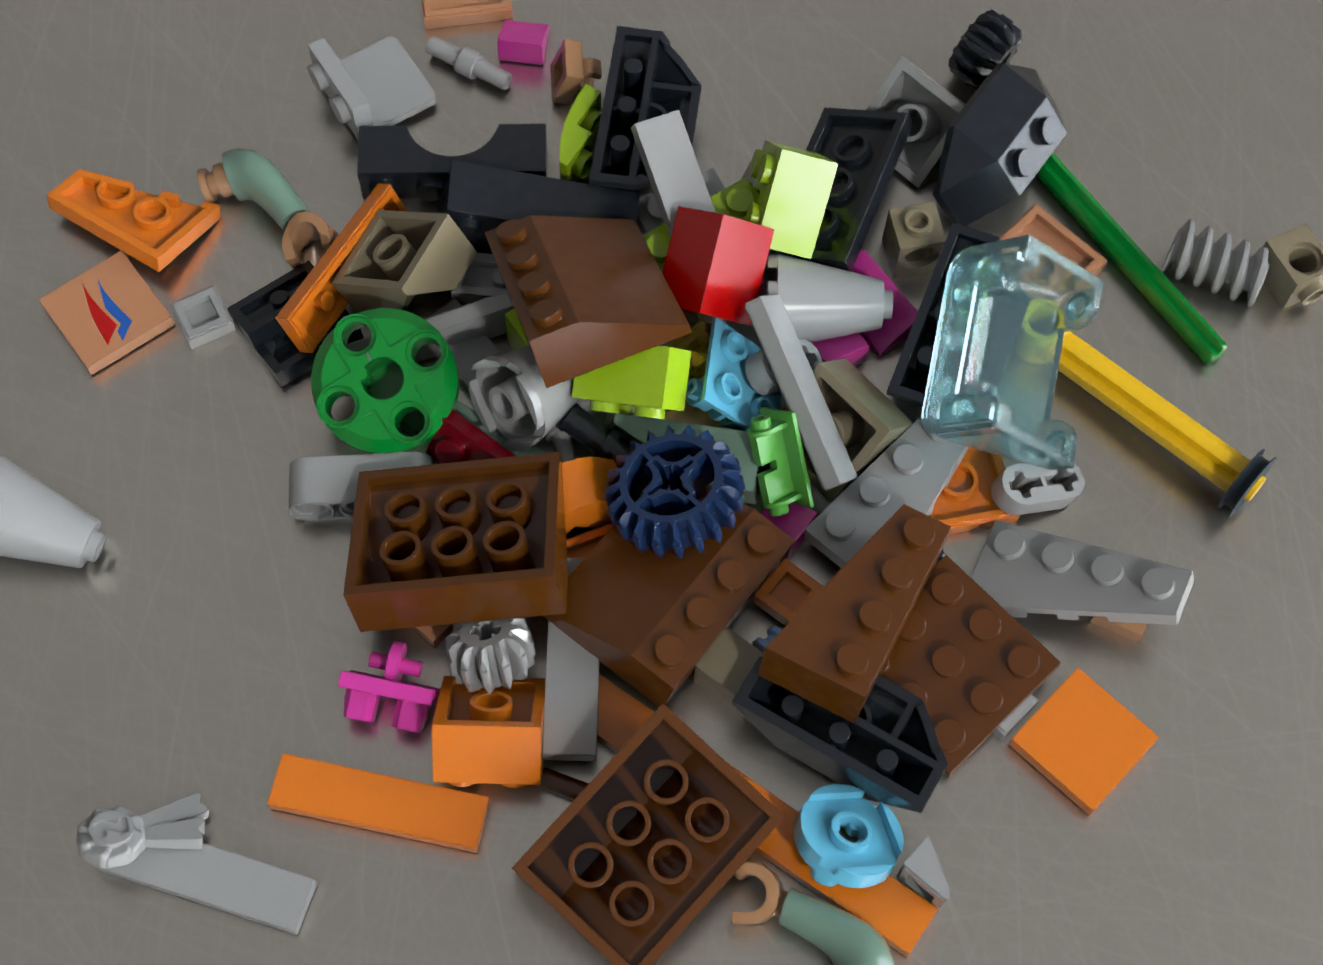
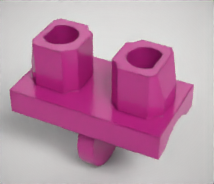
(364, 690)

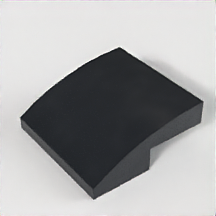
(257, 322)

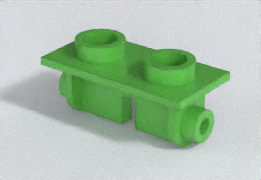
(777, 441)

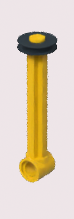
(1164, 423)

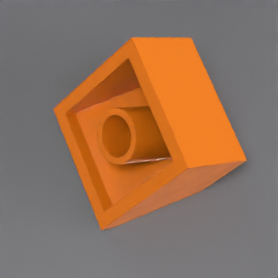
(489, 735)

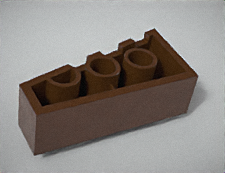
(850, 626)

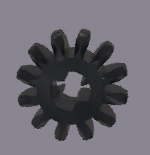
(984, 45)

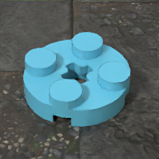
(833, 857)

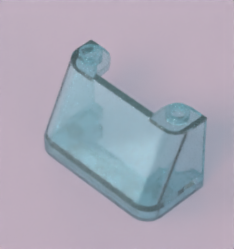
(1003, 349)

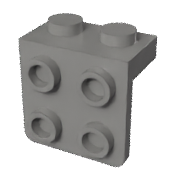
(371, 85)

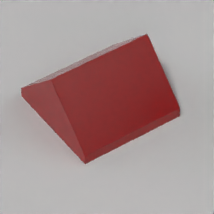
(716, 263)

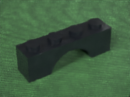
(395, 158)

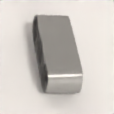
(328, 484)

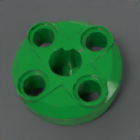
(384, 380)

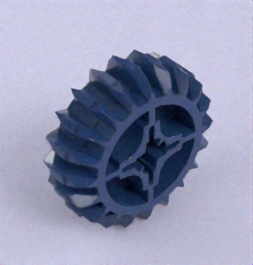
(669, 517)

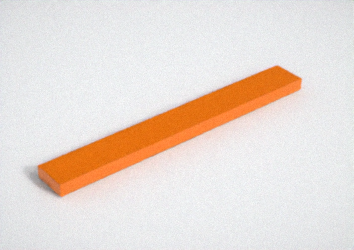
(887, 906)

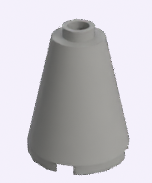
(826, 299)
(515, 400)
(43, 523)

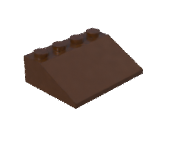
(584, 291)
(458, 543)
(662, 615)
(648, 842)

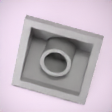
(930, 111)

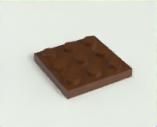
(965, 661)

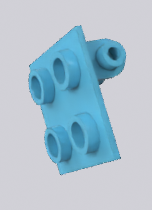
(725, 386)

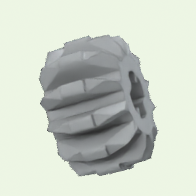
(490, 653)

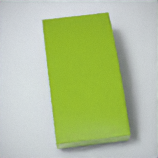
(577, 134)

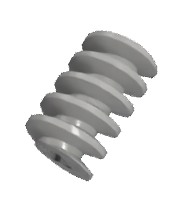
(1218, 261)

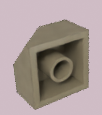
(402, 258)

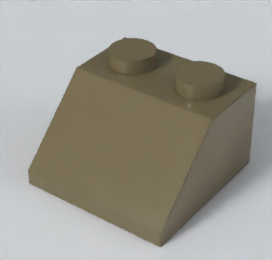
(861, 414)

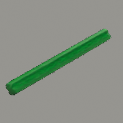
(1132, 260)

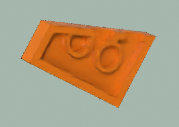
(132, 220)

